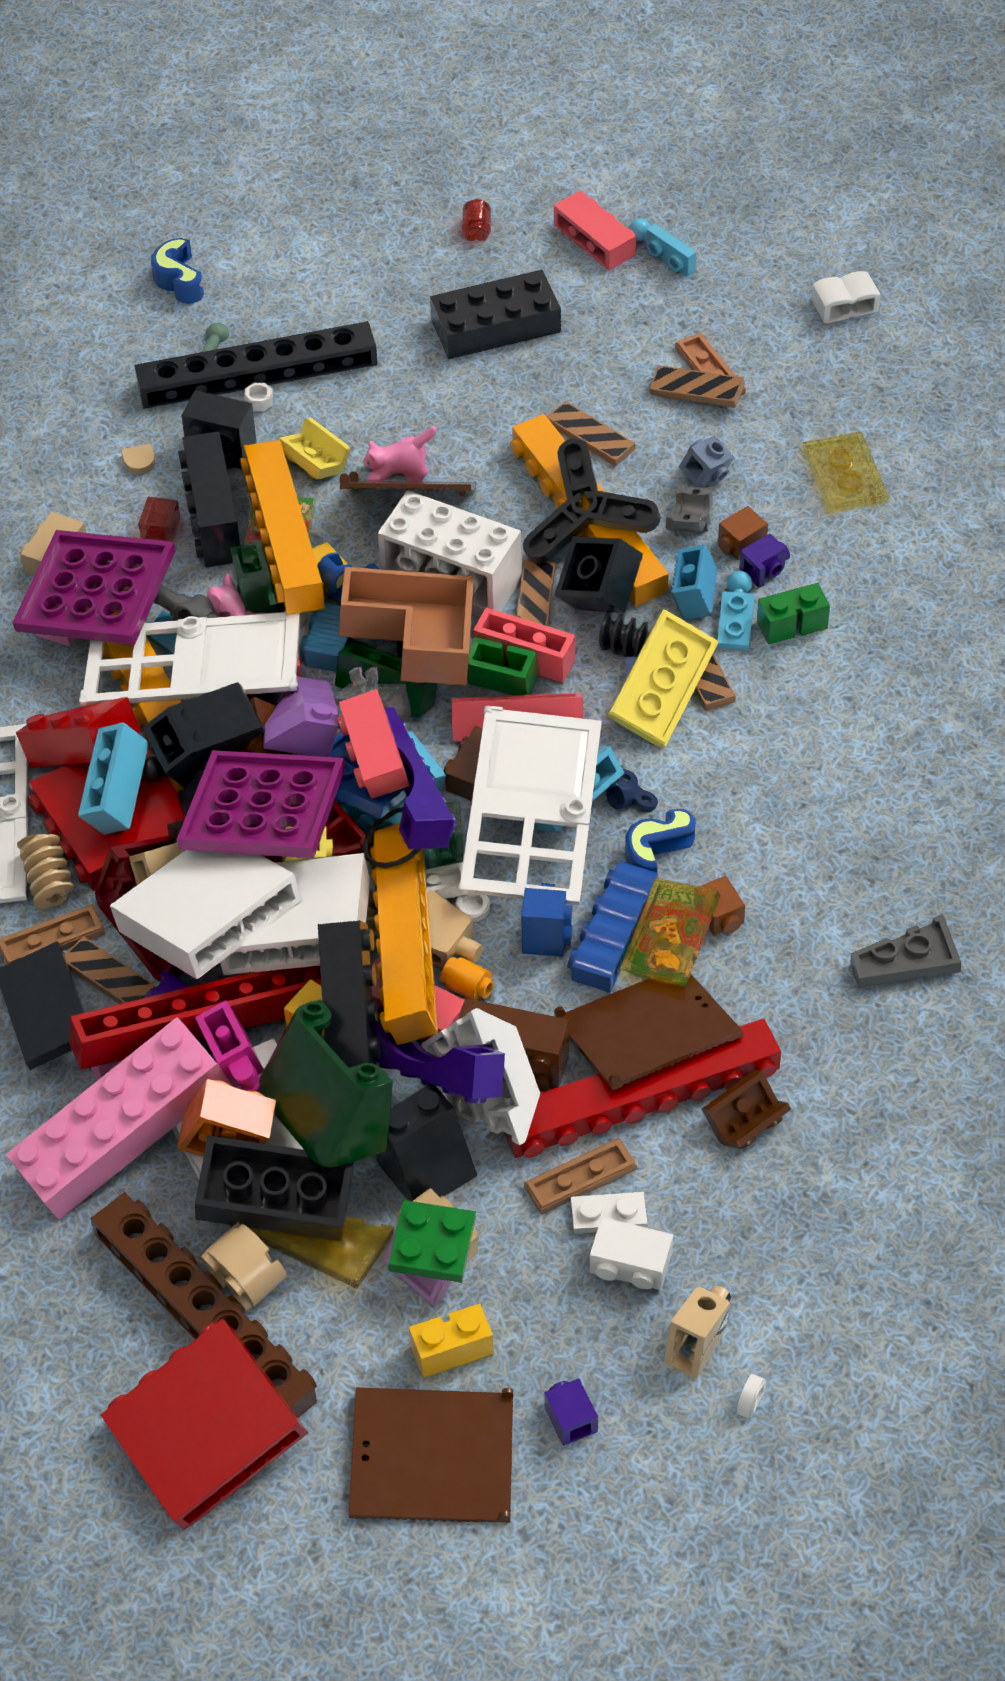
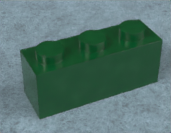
(357, 654)

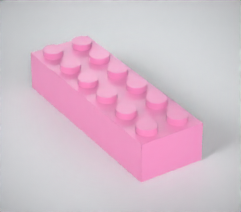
(115, 1119)

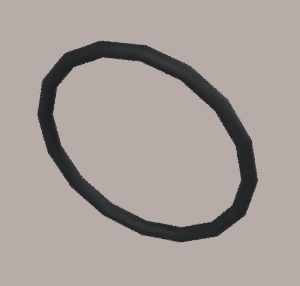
(369, 834)

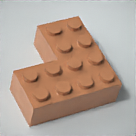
(413, 607)

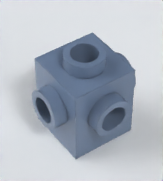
(706, 461)

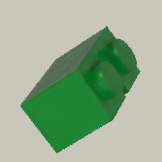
(779, 613)
(488, 667)

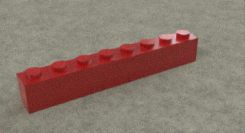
(120, 1029)
(593, 1107)

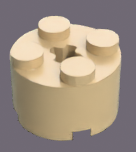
(243, 1265)

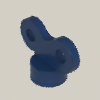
(624, 793)

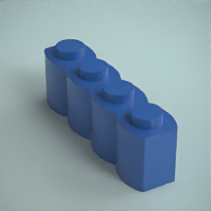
(612, 927)

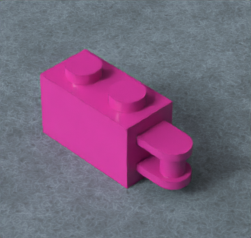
(231, 1046)

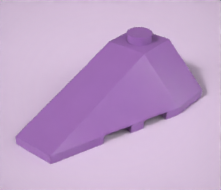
(304, 720)

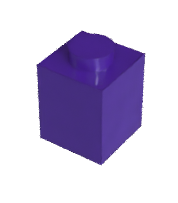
(570, 1411)

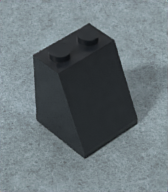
(426, 1146)

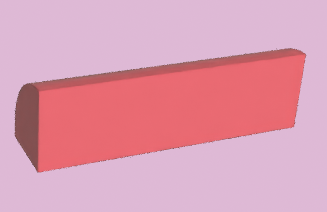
(469, 711)

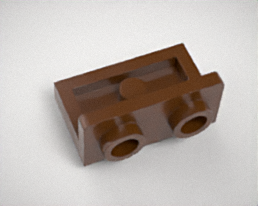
(745, 1111)

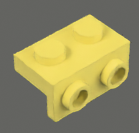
(316, 450)

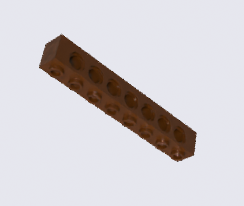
(126, 1217)

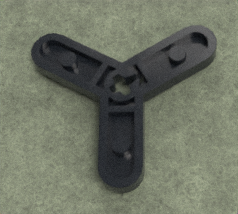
(604, 507)

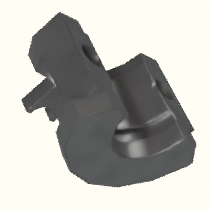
(691, 509)

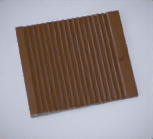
(351, 481)
(647, 1028)
(431, 1455)

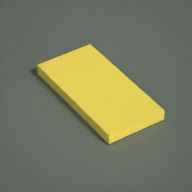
(662, 679)

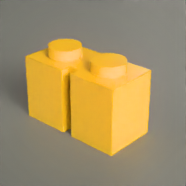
(452, 1343)

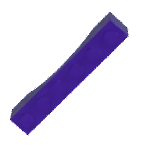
(425, 816)
(463, 1071)

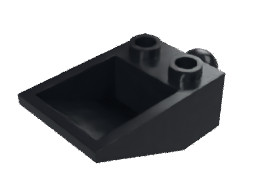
(192, 729)

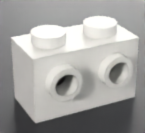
(631, 1254)

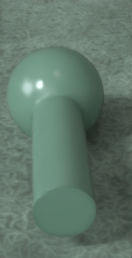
(215, 334)

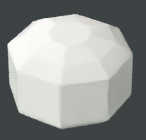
(260, 396)

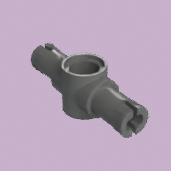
(183, 605)

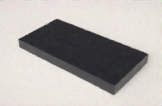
(40, 1003)

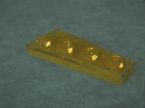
(344, 1260)

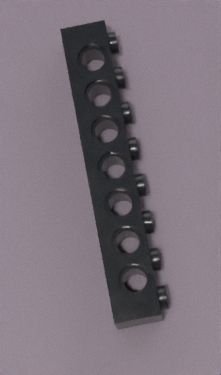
(256, 362)

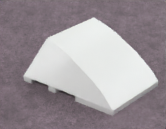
(520, 1091)

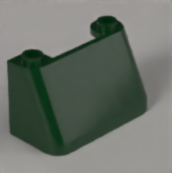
(325, 1105)

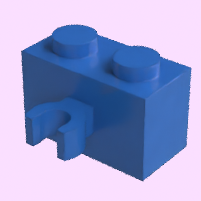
(546, 921)

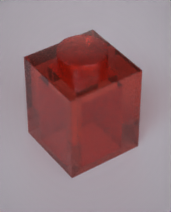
(159, 519)

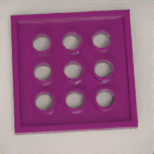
(95, 550)
(218, 785)

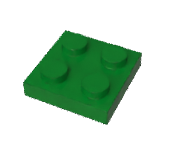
(432, 1241)

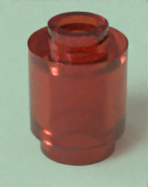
(476, 220)

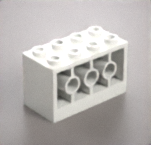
(450, 541)

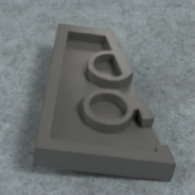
(916, 955)

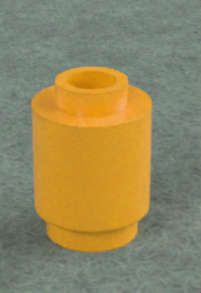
(467, 978)

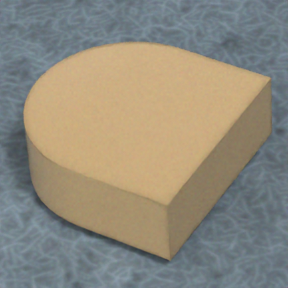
(139, 459)

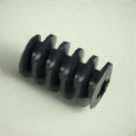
(622, 636)

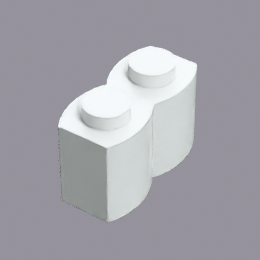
(845, 296)

